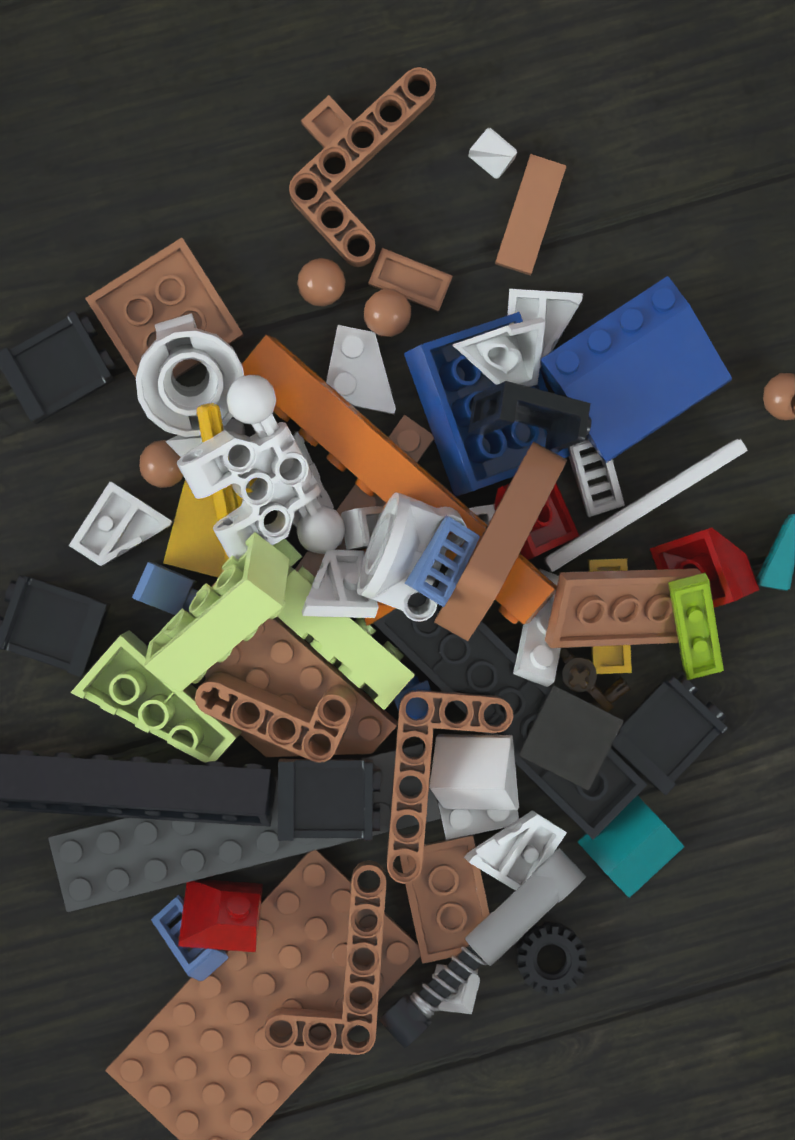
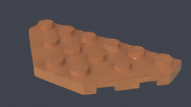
(293, 670)

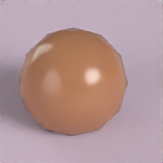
(321, 282)
(387, 313)
(780, 396)
(159, 465)

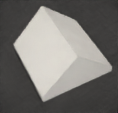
(474, 772)

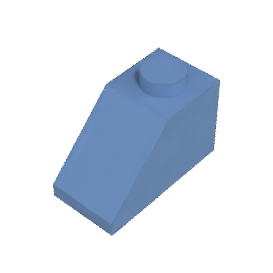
(165, 589)

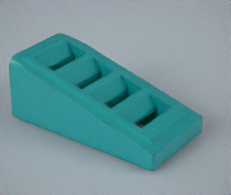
(780, 561)

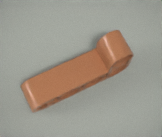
(272, 708)

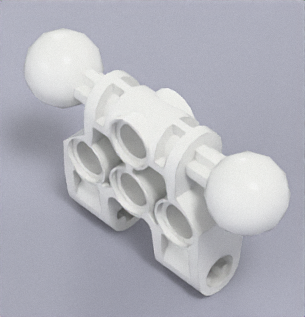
(208, 470)

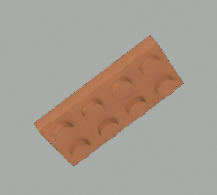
(614, 608)

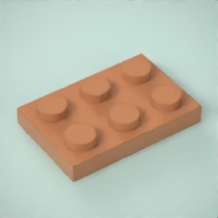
(445, 898)

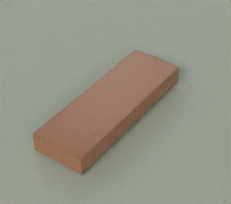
(530, 214)

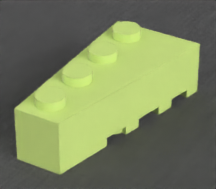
(221, 615)
(346, 643)
(131, 691)

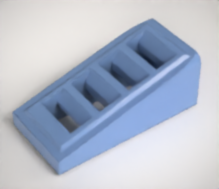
(455, 568)
(198, 962)

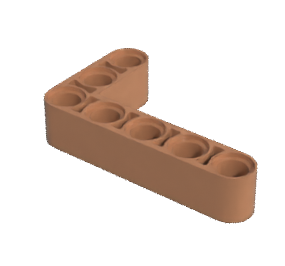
(355, 159)
(501, 541)
(420, 766)
(355, 976)

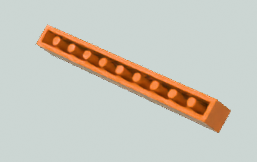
(378, 461)

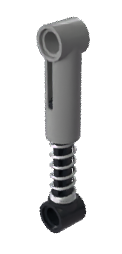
(487, 943)

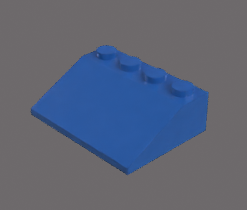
(637, 368)
(446, 391)

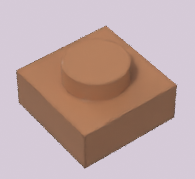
(326, 121)

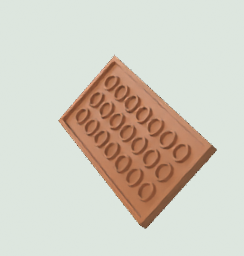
(205, 1052)

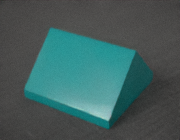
(632, 846)

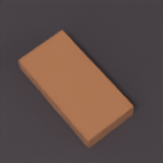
(412, 279)

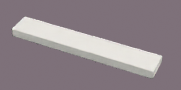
(644, 505)

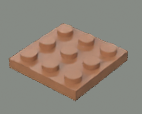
(159, 291)

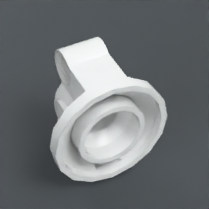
(169, 402)
(395, 549)

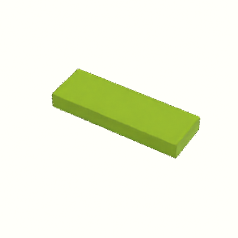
(696, 626)

